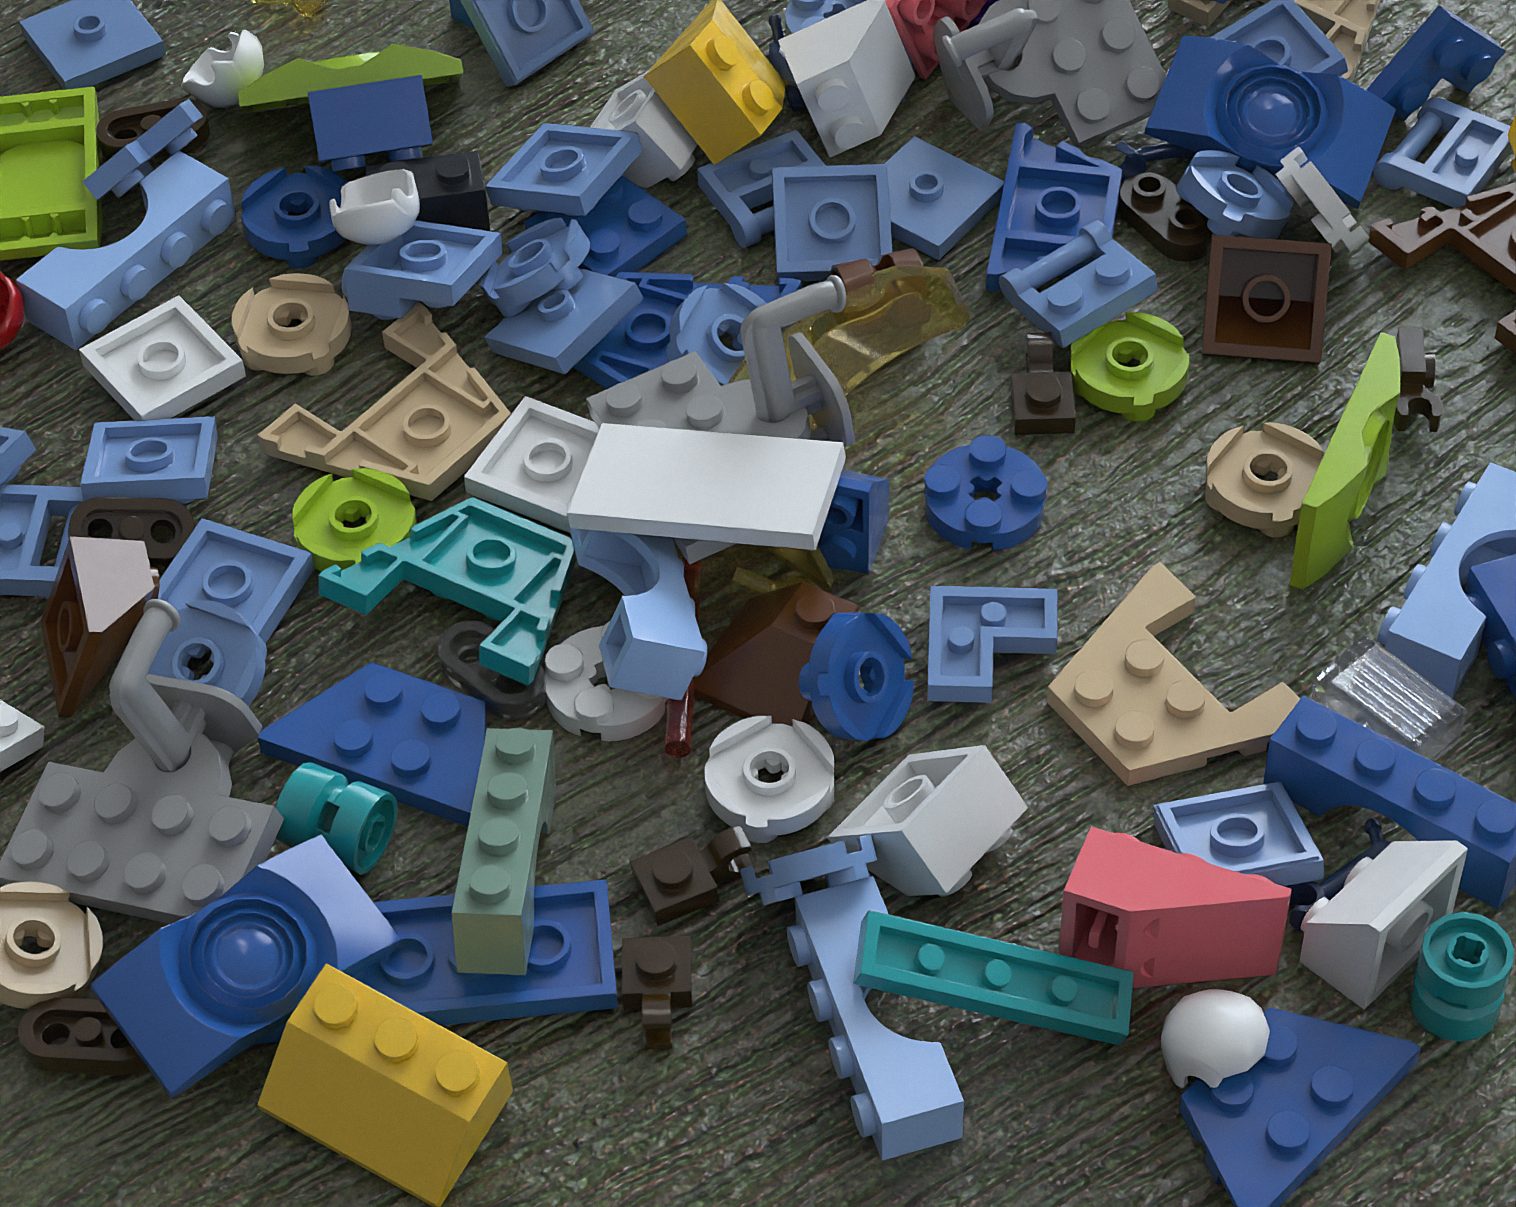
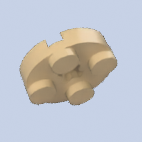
(296, 349)
(1258, 503)
(71, 935)

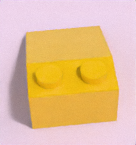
(718, 83)

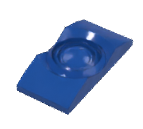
(1250, 106)
(242, 963)

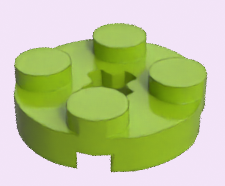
(1124, 389)
(328, 503)

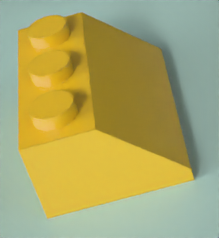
(384, 1086)

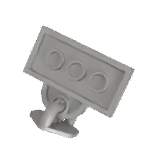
(1073, 52)
(768, 404)
(159, 822)

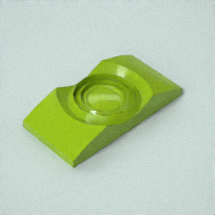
(294, 80)
(44, 157)
(1349, 467)

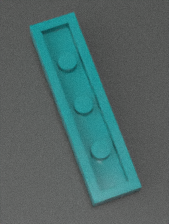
(993, 977)

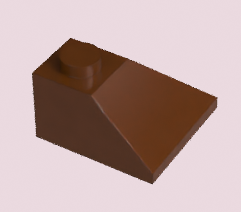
(93, 612)
(762, 652)

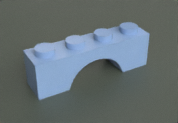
(82, 291)
(1438, 625)
(654, 631)
(900, 1083)

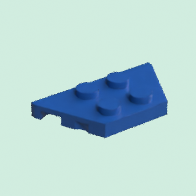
(1047, 202)
(392, 735)
(1293, 1105)

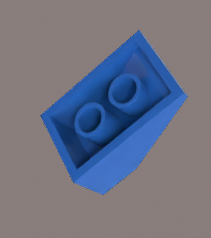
(370, 121)

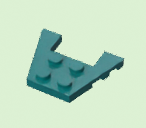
(482, 561)

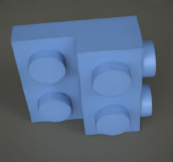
(423, 264)

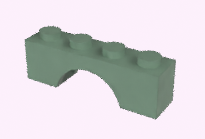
(500, 852)

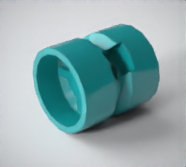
(351, 818)
(1461, 976)

